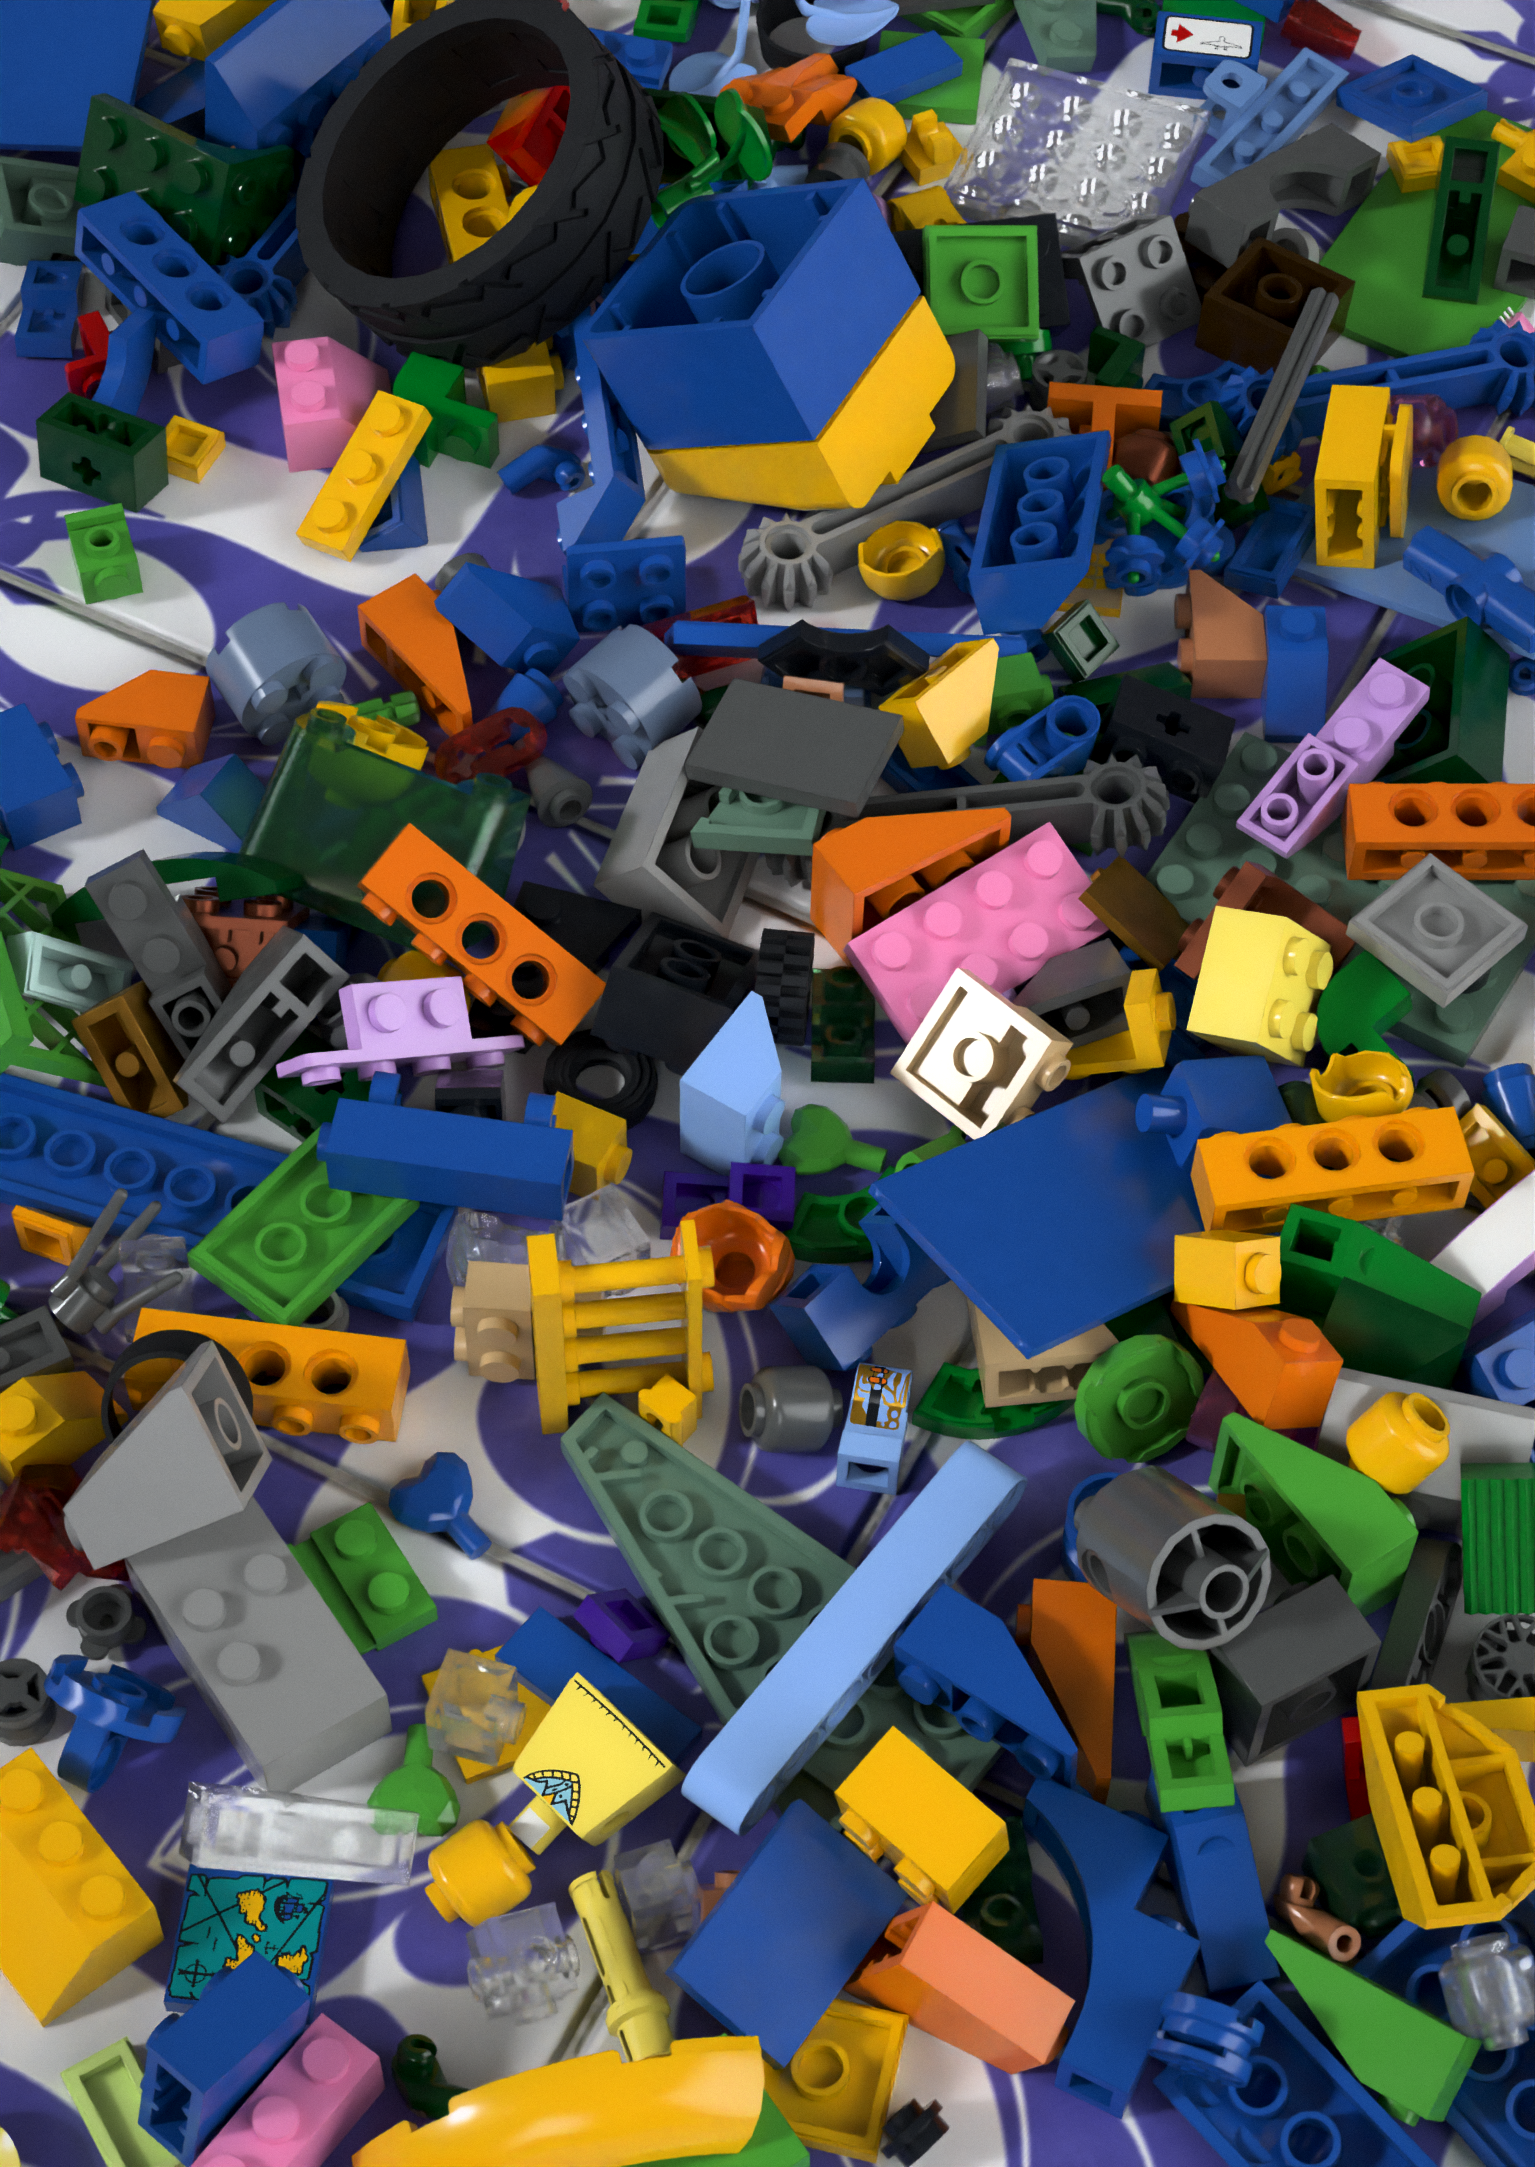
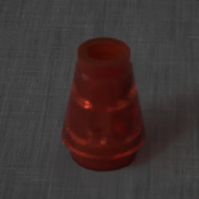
(1320, 30)

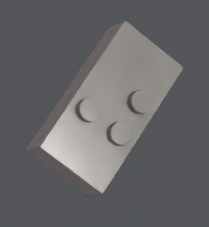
(261, 1648)

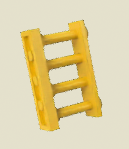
(559, 1317)

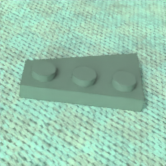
(758, 825)

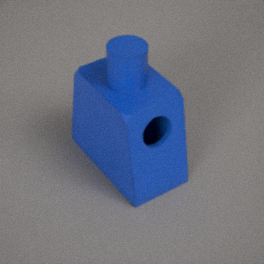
(1211, 1099)

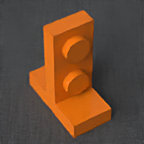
(1105, 408)

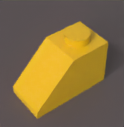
(947, 705)
(50, 1421)

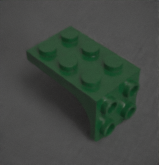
(203, 191)

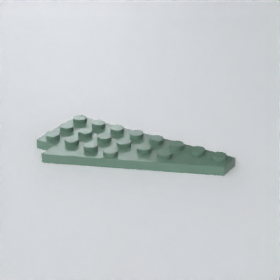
(740, 1592)

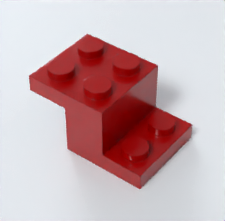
(531, 131)

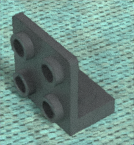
(1137, 279)

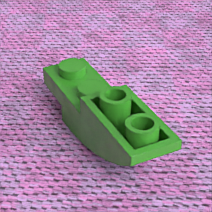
(1181, 1723)

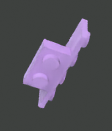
(402, 1026)

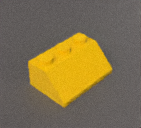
(64, 1896)

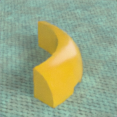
(593, 2112)

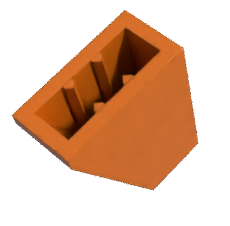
(963, 1990)

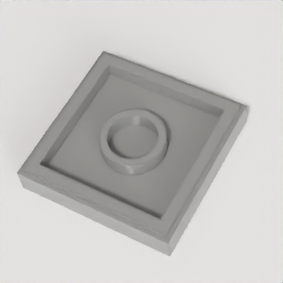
(1436, 930)

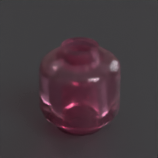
(1433, 426)

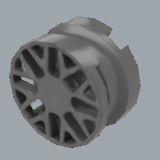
(1503, 1660)

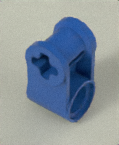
(1041, 748)

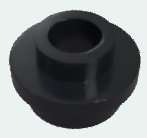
(913, 2131)

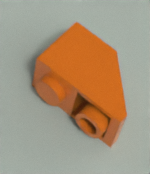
(150, 720)

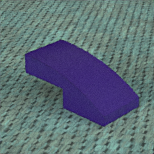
(758, 1187)

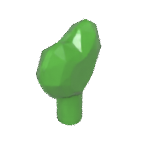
(824, 1143)
(419, 1787)

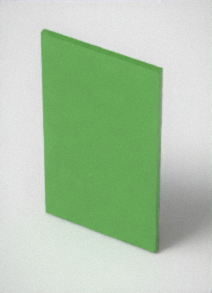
(1387, 258)

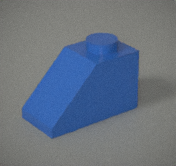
(510, 617)
(1295, 673)

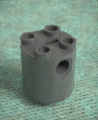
(1172, 1558)

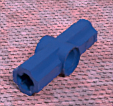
(1474, 586)

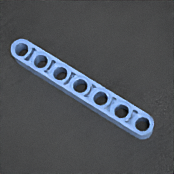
(852, 1639)

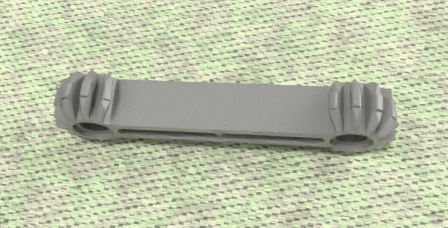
(798, 559)

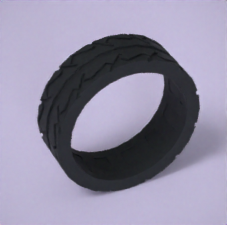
(559, 243)

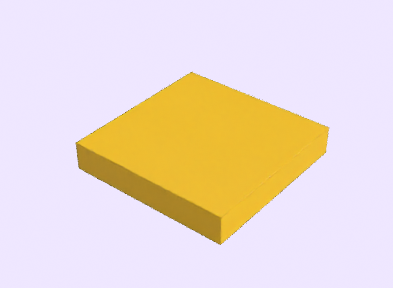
(841, 2079)

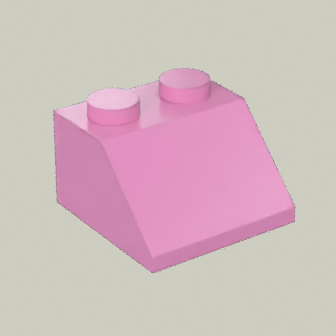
(322, 398)

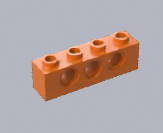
(1469, 827)
(568, 984)

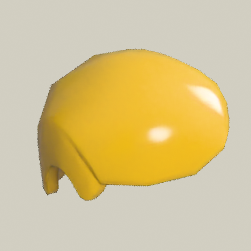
(902, 560)
(1362, 1085)

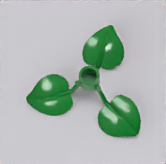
(693, 133)

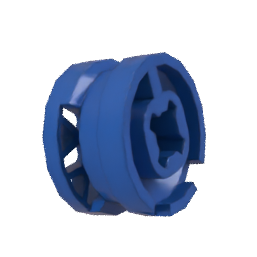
(1205, 2039)

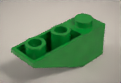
(1324, 1248)

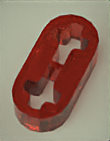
(484, 737)

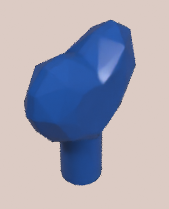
(440, 1502)

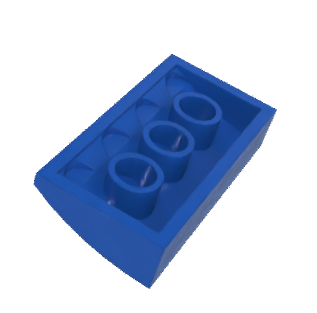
(1296, 2105)

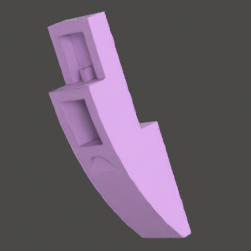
(1348, 750)

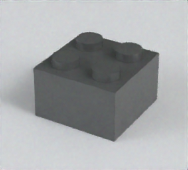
(1293, 1668)

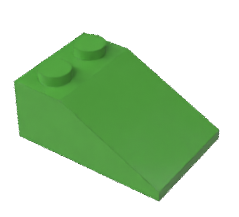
(1316, 1513)

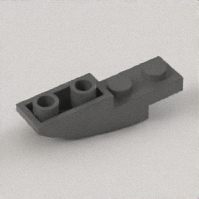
(163, 946)

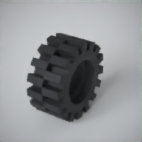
(785, 982)

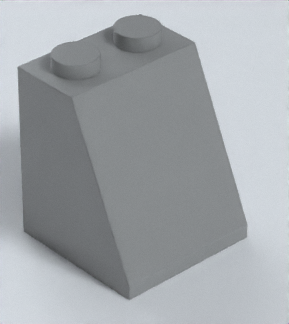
(172, 1467)

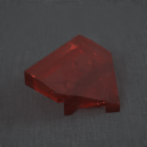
(35, 1523)

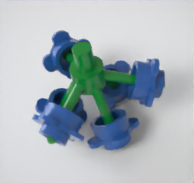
(1181, 511)

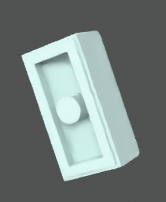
(65, 971)

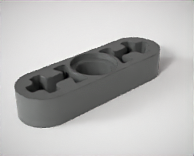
(1420, 1615)

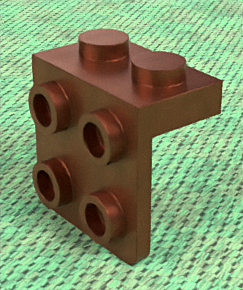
(1262, 891)

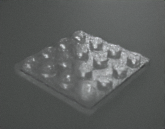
(1075, 151)

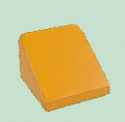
(48, 1234)

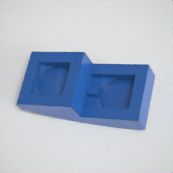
(50, 309)

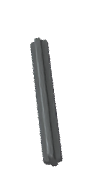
(1281, 396)

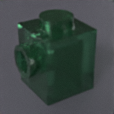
(1354, 1877)

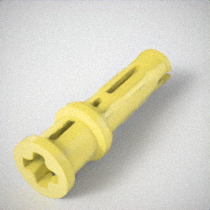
(636, 2010)

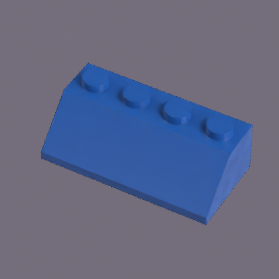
(288, 69)
(1036, 529)

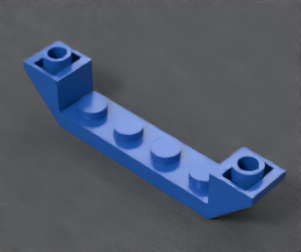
(618, 492)

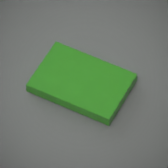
(295, 1239)

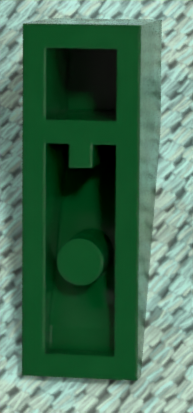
(1460, 219)

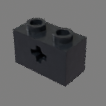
(1166, 732)

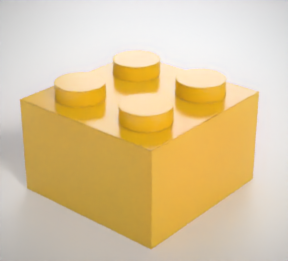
(921, 1822)

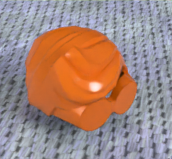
(748, 1254)

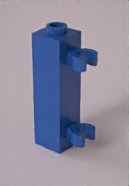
(449, 1156)

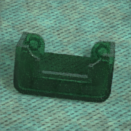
(341, 807)

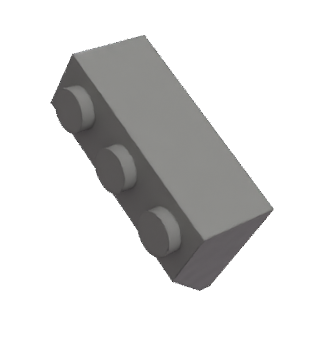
(653, 854)
(1479, 1433)

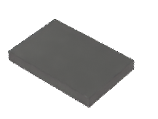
(795, 747)

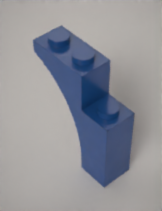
(1131, 1957)

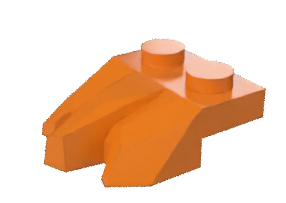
(797, 95)

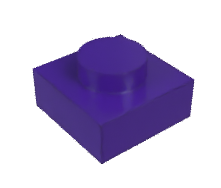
(621, 1626)

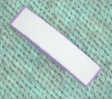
(1495, 1247)

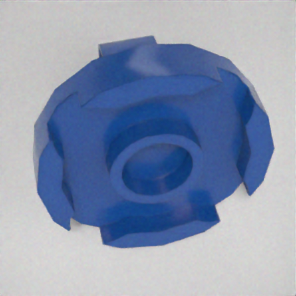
(107, 1714)

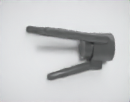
(86, 1296)

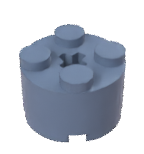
(276, 670)
(631, 693)

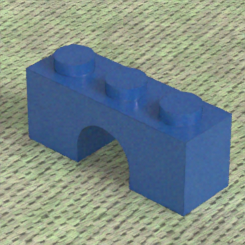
(839, 1319)

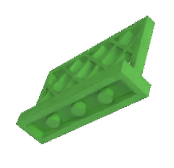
(19, 1018)

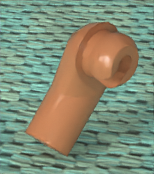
(1313, 1923)

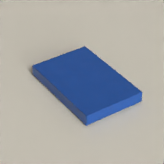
(787, 1933)

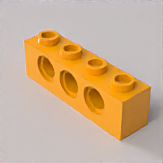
(1366, 1185)
(306, 1362)

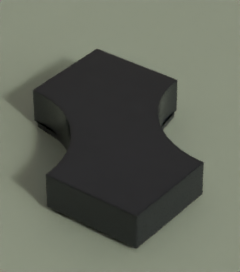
(869, 660)

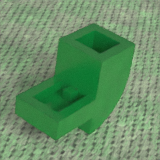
(456, 428)
(1360, 1008)

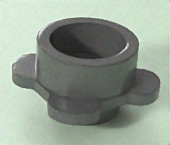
(100, 1603)

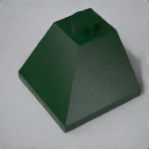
(1393, 1337)

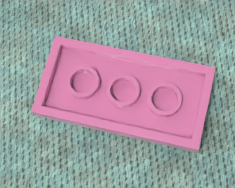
(992, 920)

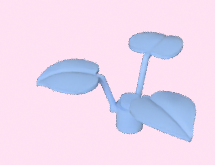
(829, 23)

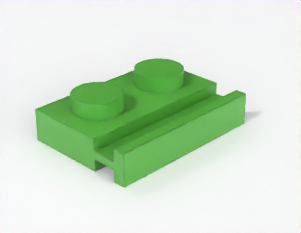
(365, 1580)

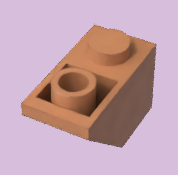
(1222, 640)

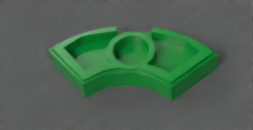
(829, 1229)

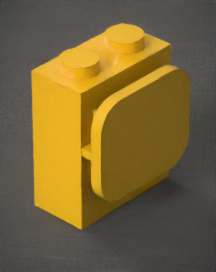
(1361, 475)

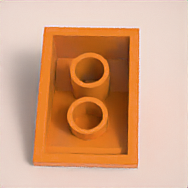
(892, 862)

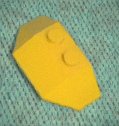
(1446, 1808)

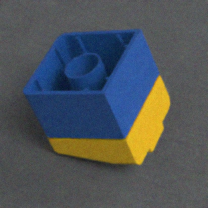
(775, 348)

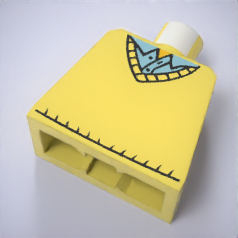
(588, 1770)

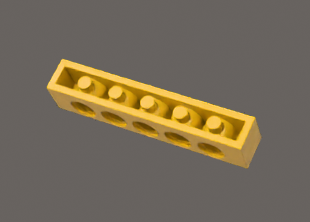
(469, 209)

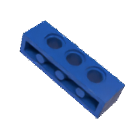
(159, 271)

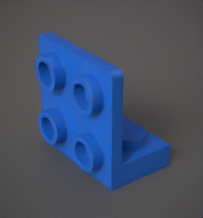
(625, 582)

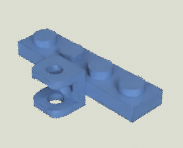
(1262, 118)

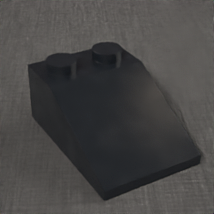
(673, 991)

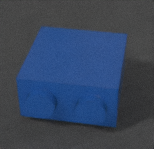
(219, 2053)

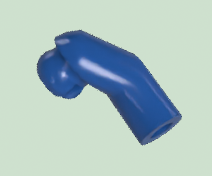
(544, 463)

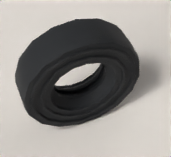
(584, 1051)

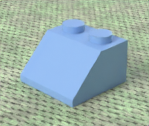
(734, 1094)

